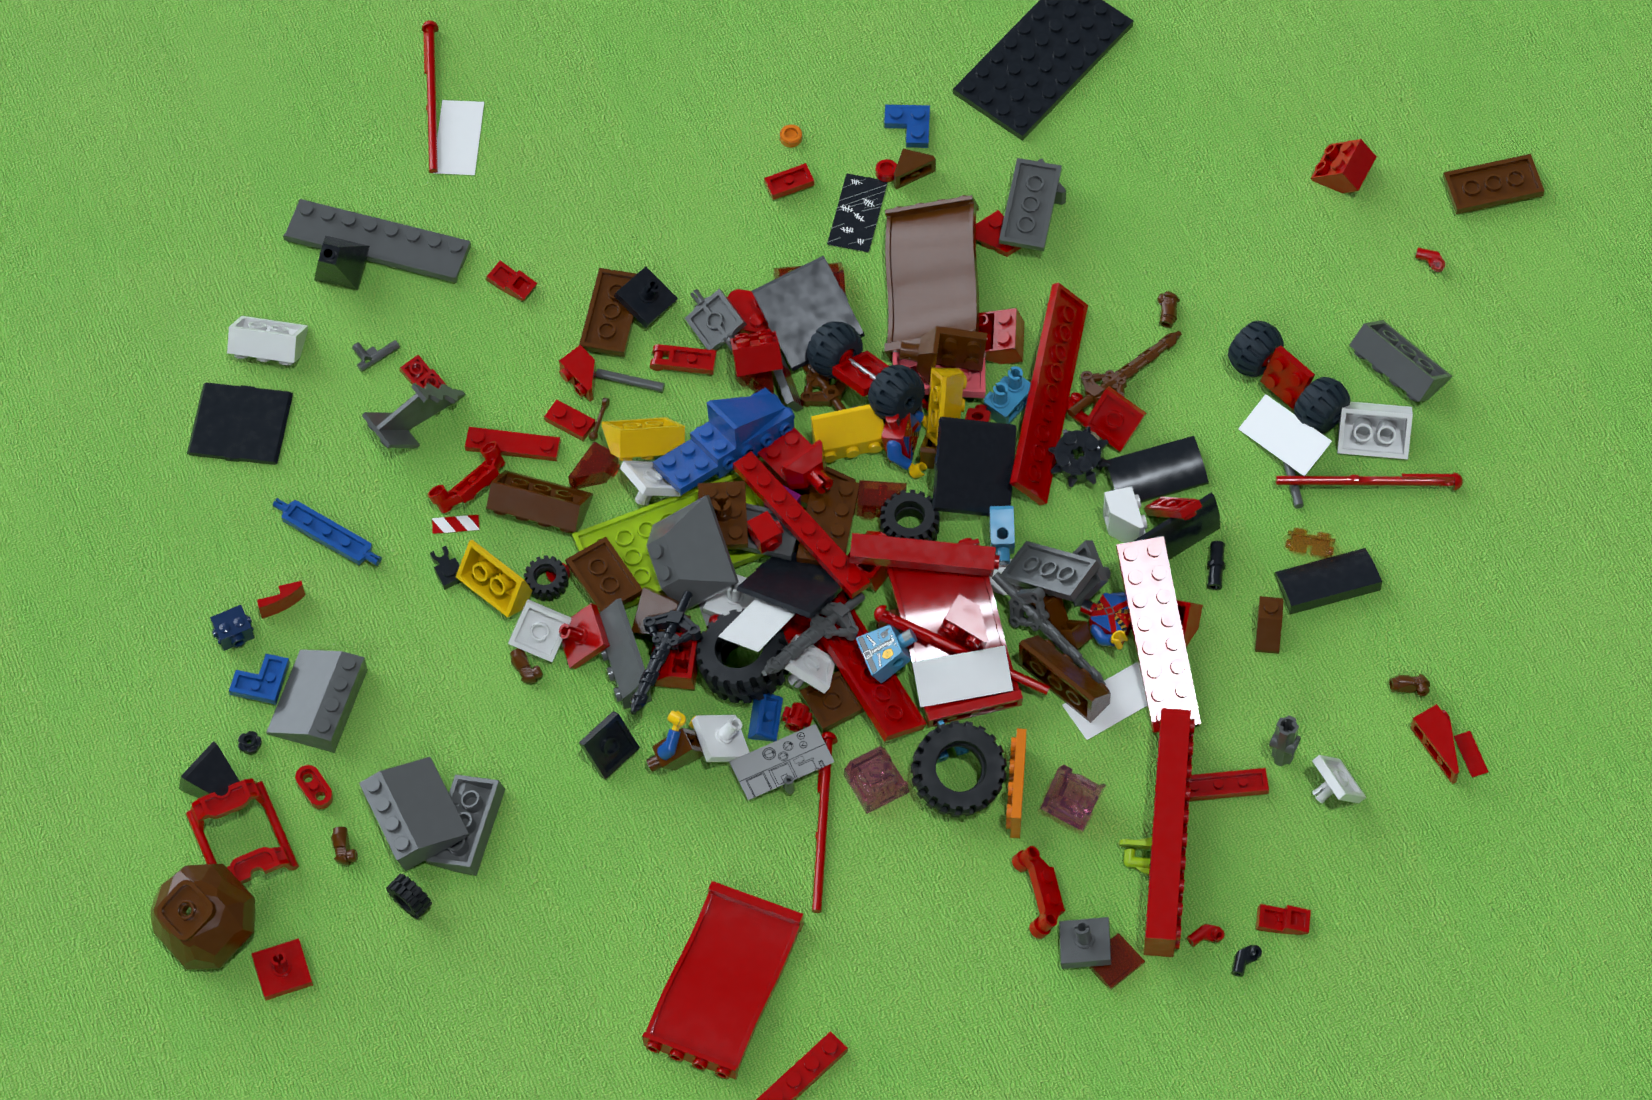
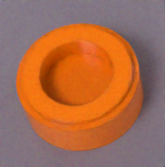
(791, 136)

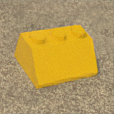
(944, 398)
(848, 432)
(643, 437)
(493, 580)

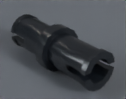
(1216, 565)

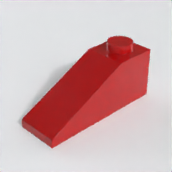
(1436, 735)

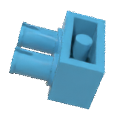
(1008, 396)

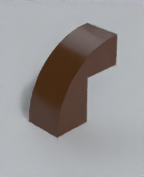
(1074, 631)

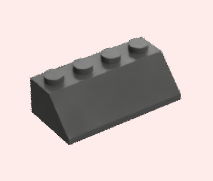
(1399, 360)
(622, 654)

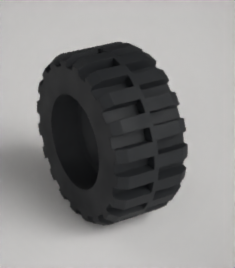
(737, 683)
(972, 739)

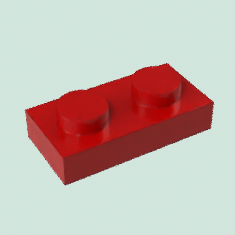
(789, 181)
(570, 420)

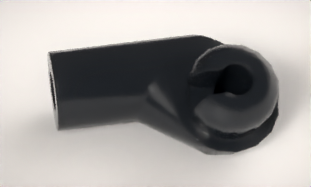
(1243, 957)

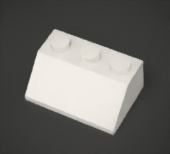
(266, 340)
(1375, 430)

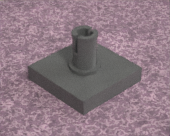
(1099, 579)
(1085, 943)

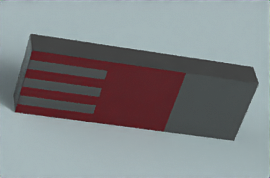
(788, 387)

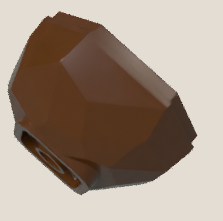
(218, 920)

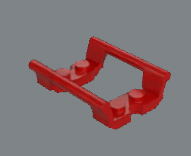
(237, 798)

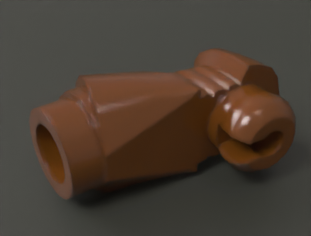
(1168, 310)
(523, 666)
(1410, 684)
(341, 844)

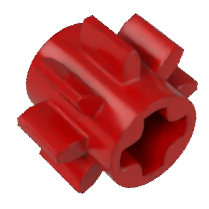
(797, 717)

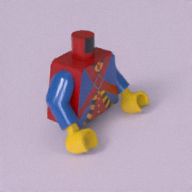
(901, 439)
(1109, 619)

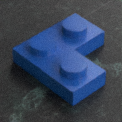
(914, 119)
(261, 686)

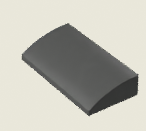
(478, 806)

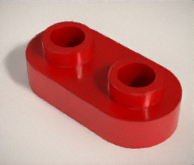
(314, 788)

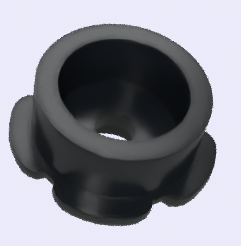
(250, 748)

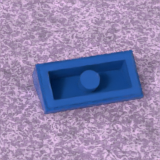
(765, 718)

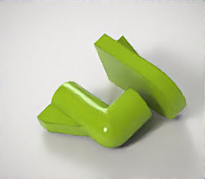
(1130, 860)

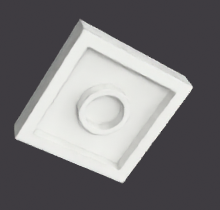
(647, 481)
(728, 600)
(538, 630)
(812, 667)
(720, 737)
(1337, 781)

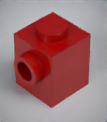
(765, 532)

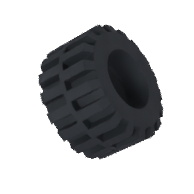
(909, 505)

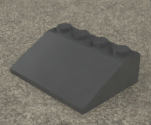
(318, 698)
(414, 811)

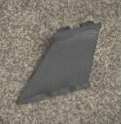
(395, 426)

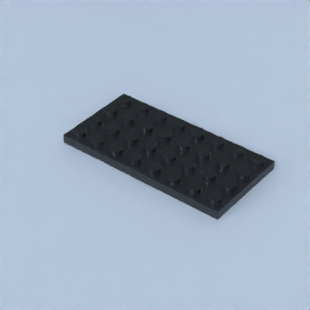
(1041, 61)

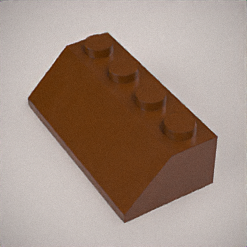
(538, 501)
(1064, 677)

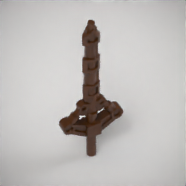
(1118, 379)
(828, 396)

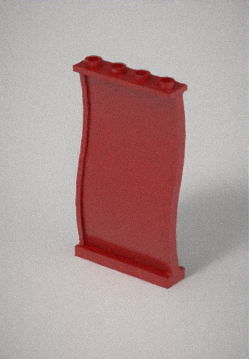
(925, 600)
(723, 980)

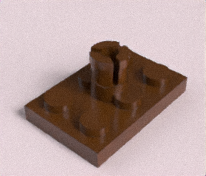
(730, 509)

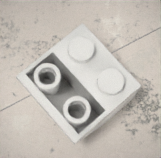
(1123, 515)

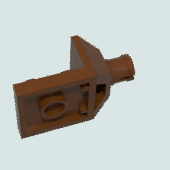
(946, 348)

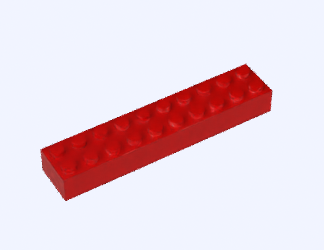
(1169, 833)

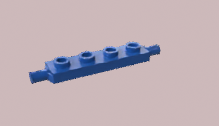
(327, 532)

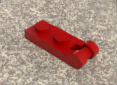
(683, 359)

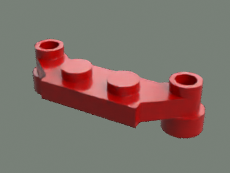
(472, 483)
(1045, 890)

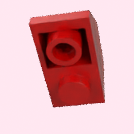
(580, 370)

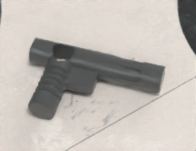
(372, 354)

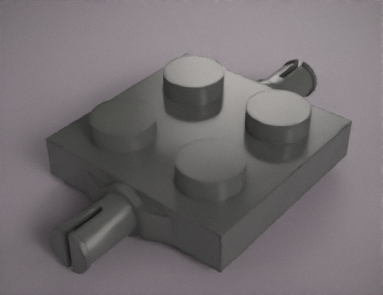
(714, 319)

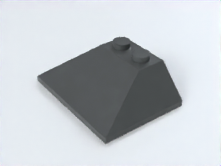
(691, 553)

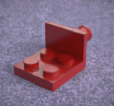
(797, 462)

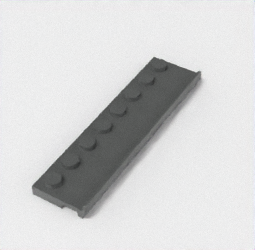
(389, 241)

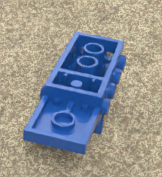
(732, 432)

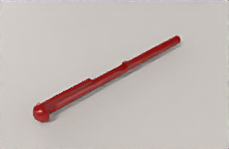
(429, 29)
(1405, 480)
(881, 614)
(824, 789)

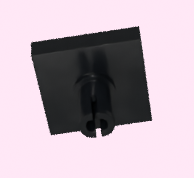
(645, 297)
(609, 745)

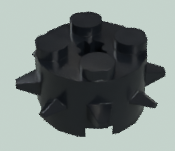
(1085, 467)

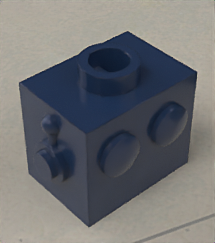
(232, 628)

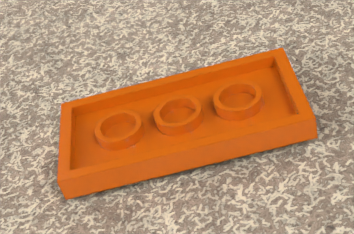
(1016, 783)

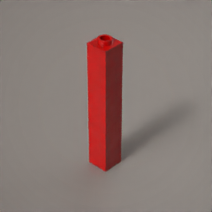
(923, 554)

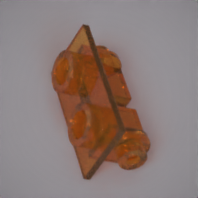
(1319, 543)

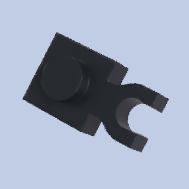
(446, 569)

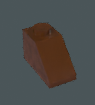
(1269, 624)

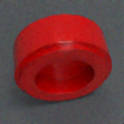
(885, 170)

